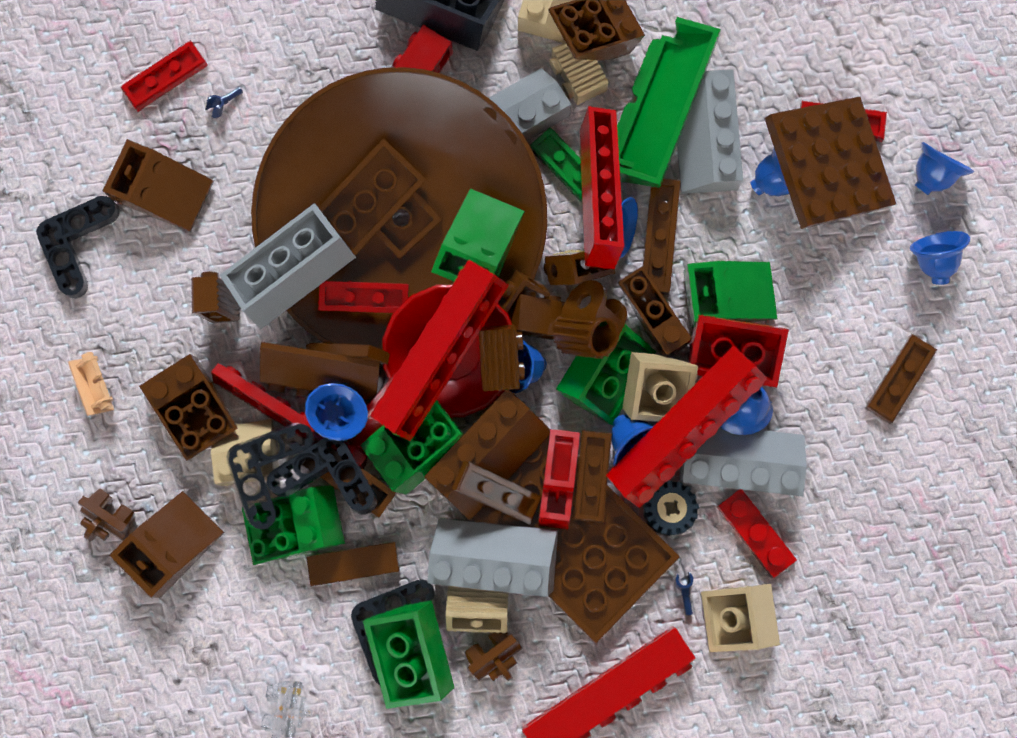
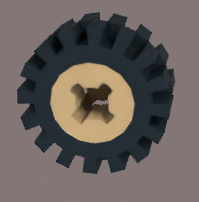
(664, 517)

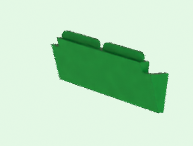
(664, 99)

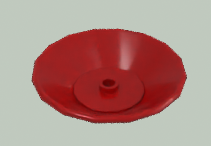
(464, 390)

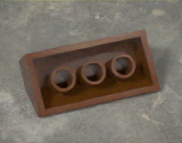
(307, 369)
(496, 443)

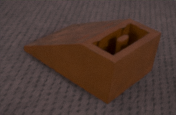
(597, 28)
(157, 186)
(189, 406)
(167, 545)

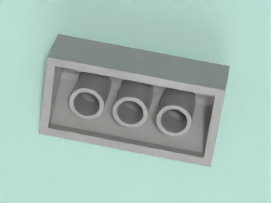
(534, 103)
(710, 139)
(287, 266)
(750, 462)
(493, 557)

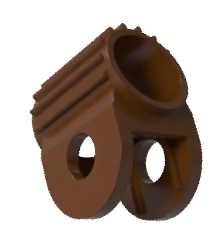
(579, 330)

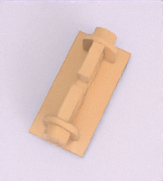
(91, 384)

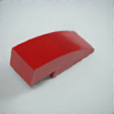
(559, 479)

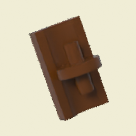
(95, 509)
(497, 660)

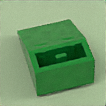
(478, 233)
(730, 291)
(405, 461)
(301, 526)

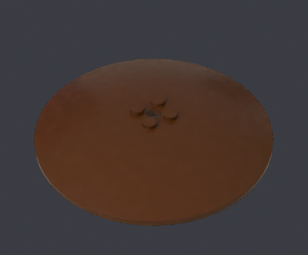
(446, 134)

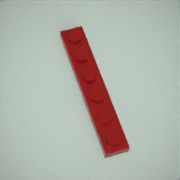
(274, 408)

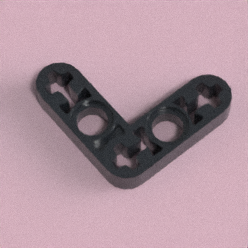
(66, 234)
(257, 459)
(324, 463)
(377, 605)

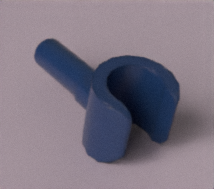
(218, 102)
(685, 592)

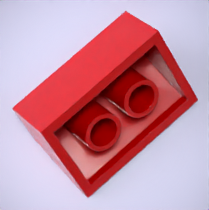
(759, 343)

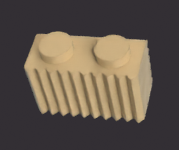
(581, 77)
(476, 610)

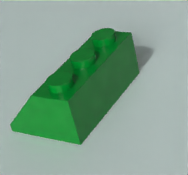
(601, 383)
(409, 655)

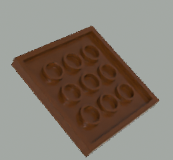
(830, 161)

